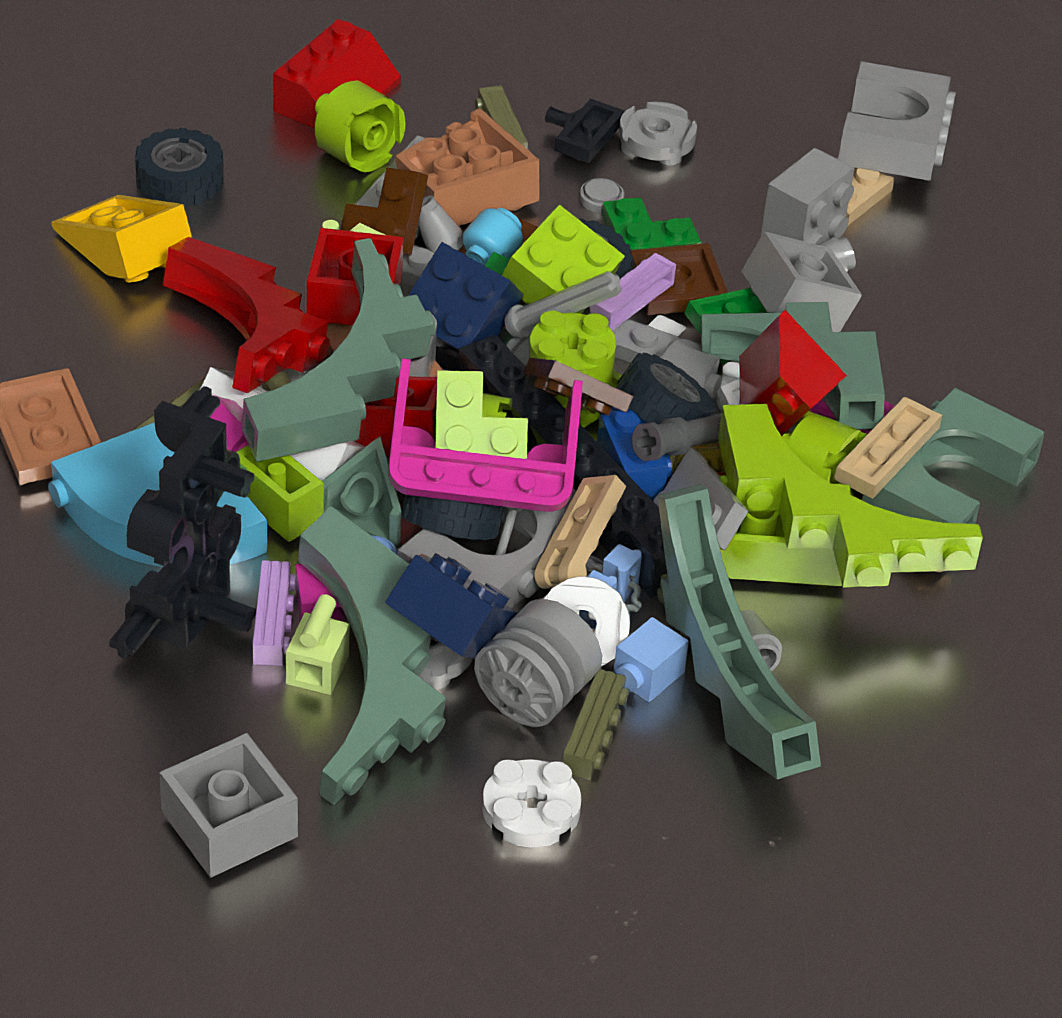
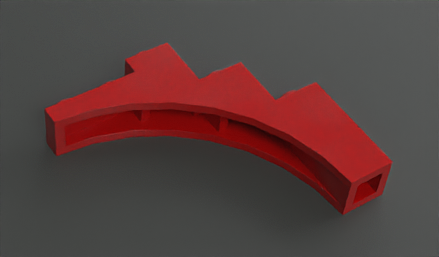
(247, 296)

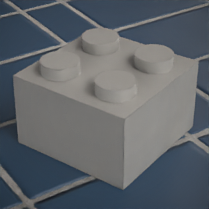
(810, 199)
(798, 271)
(229, 804)

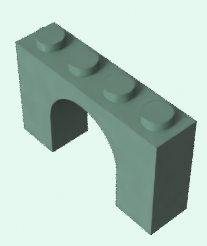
(967, 434)

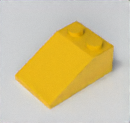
(125, 234)

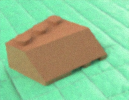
(474, 168)

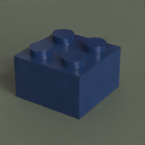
(464, 297)
(449, 605)

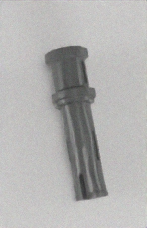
(673, 436)

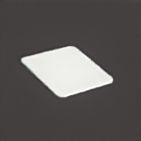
(667, 325)

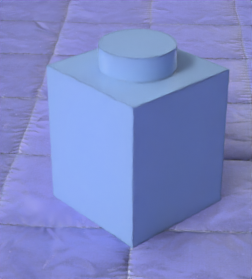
(651, 659)

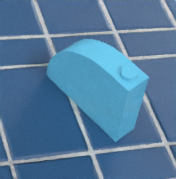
(109, 478)

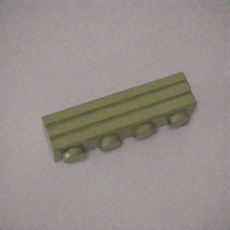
(496, 105)
(594, 724)

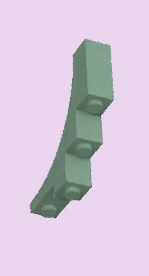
(331, 398)
(700, 603)
(392, 649)

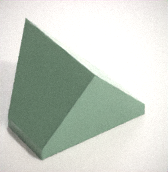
(365, 494)

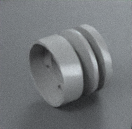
(538, 662)

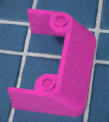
(532, 483)

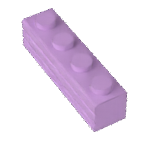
(638, 289)
(272, 613)

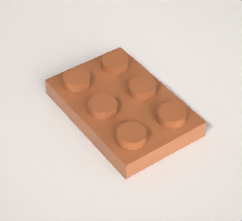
(43, 422)

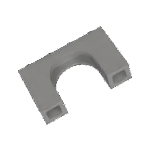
(920, 124)
(508, 572)

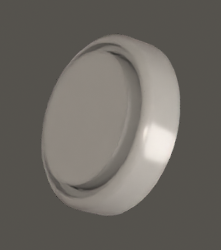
(598, 190)

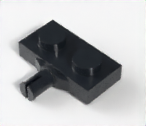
(585, 129)

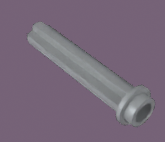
(522, 319)

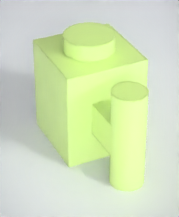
(318, 649)

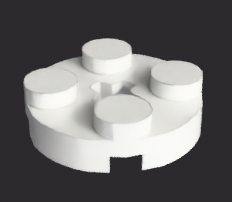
(604, 606)
(535, 779)

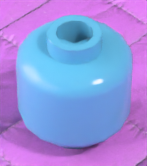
(493, 232)

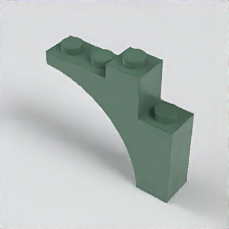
(855, 399)

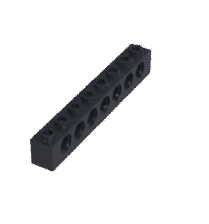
(637, 517)

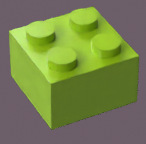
(559, 257)

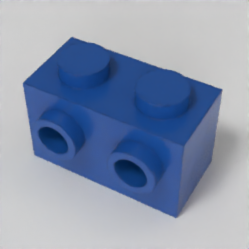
(616, 439)

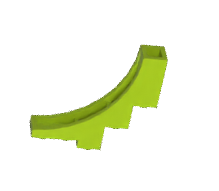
(816, 514)

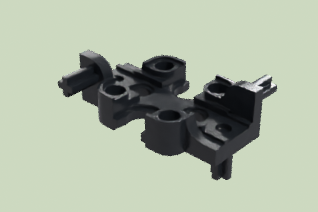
(190, 526)

